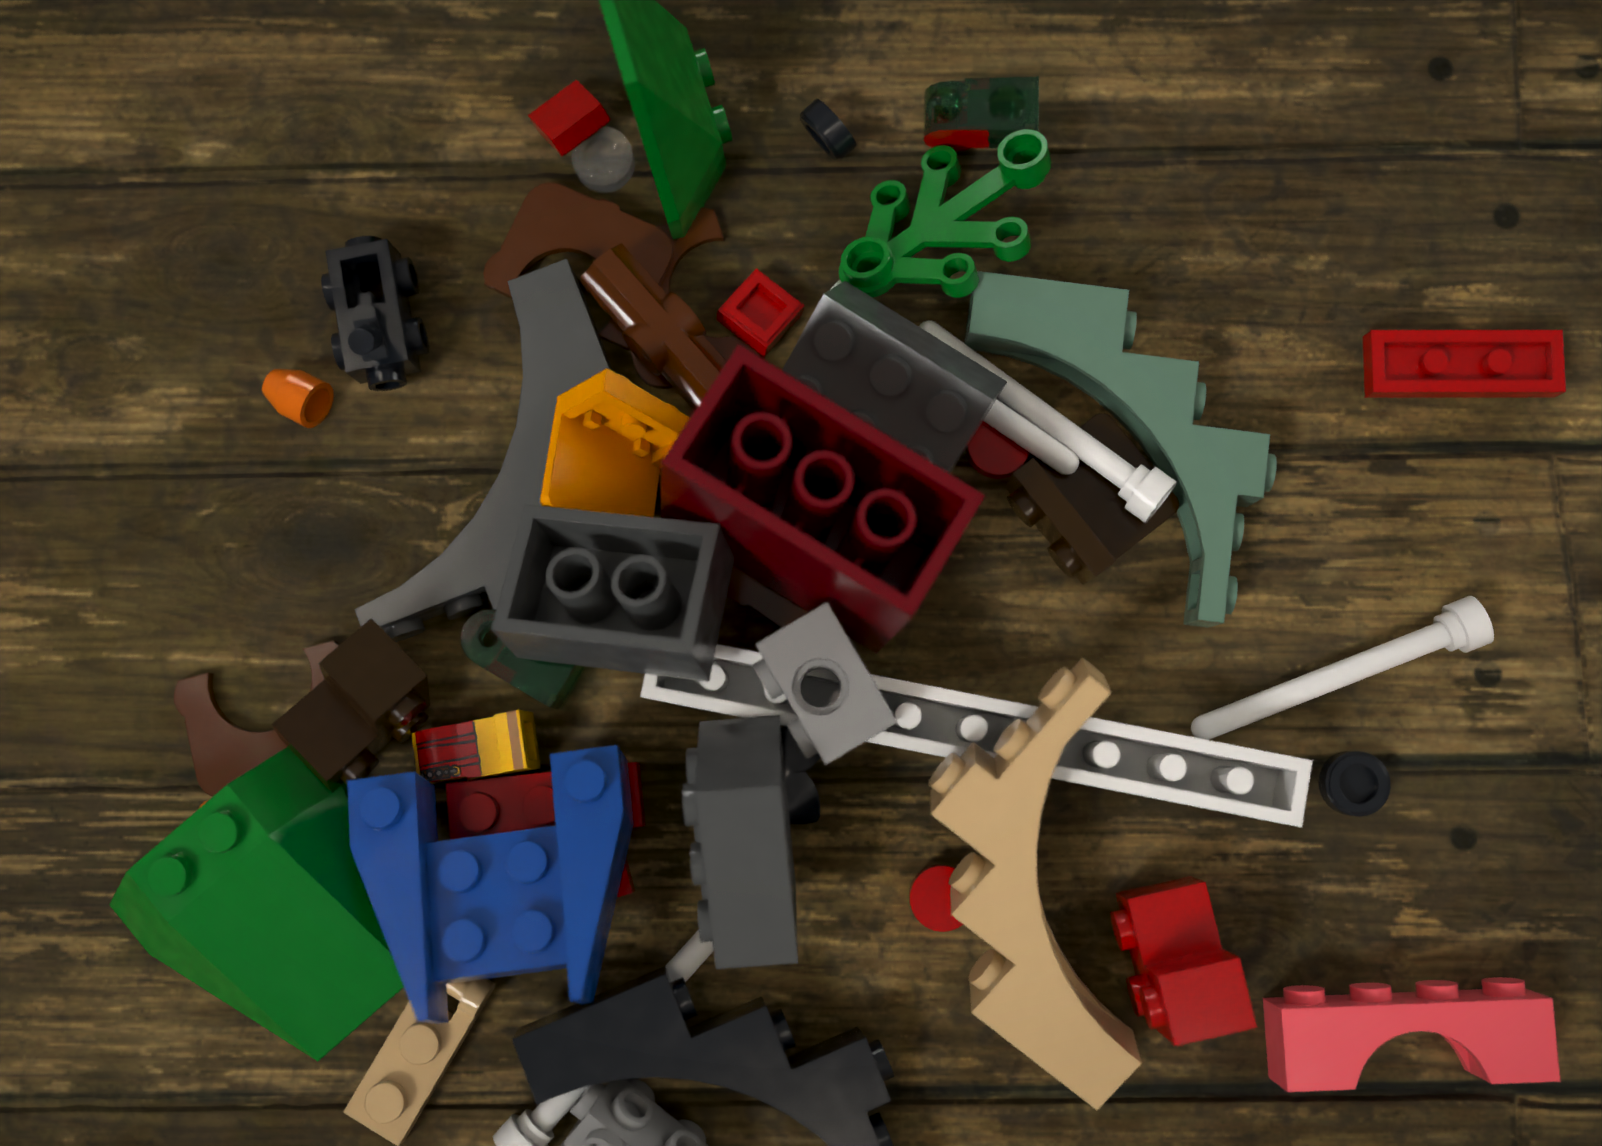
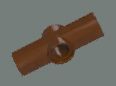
(654, 324)

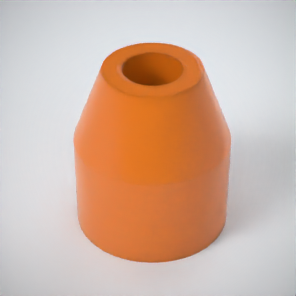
(298, 396)

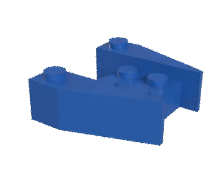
(495, 898)

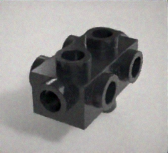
(375, 336)

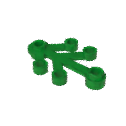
(880, 262)

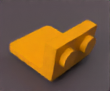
(608, 447)

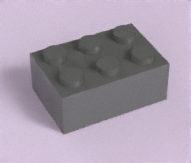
(893, 375)
(615, 591)
(742, 842)

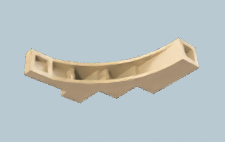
(1028, 984)

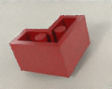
(1182, 973)

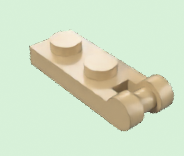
(414, 1064)

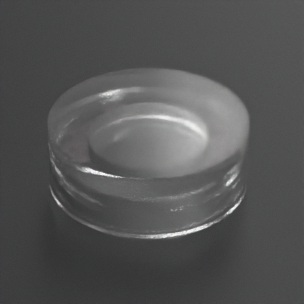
(604, 161)

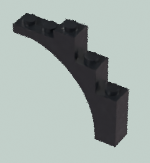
(645, 1034)

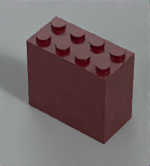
(815, 498)

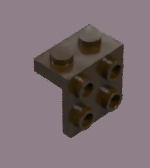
(1083, 509)

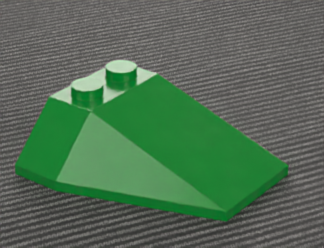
(670, 105)
(267, 907)

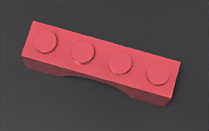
(1326, 1039)

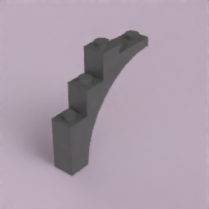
(557, 354)

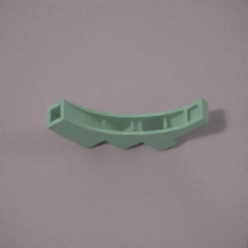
(1081, 338)

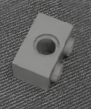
(821, 643)

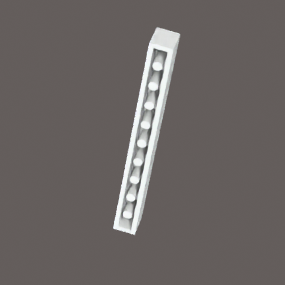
(1098, 754)

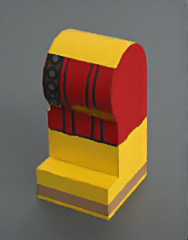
(477, 748)

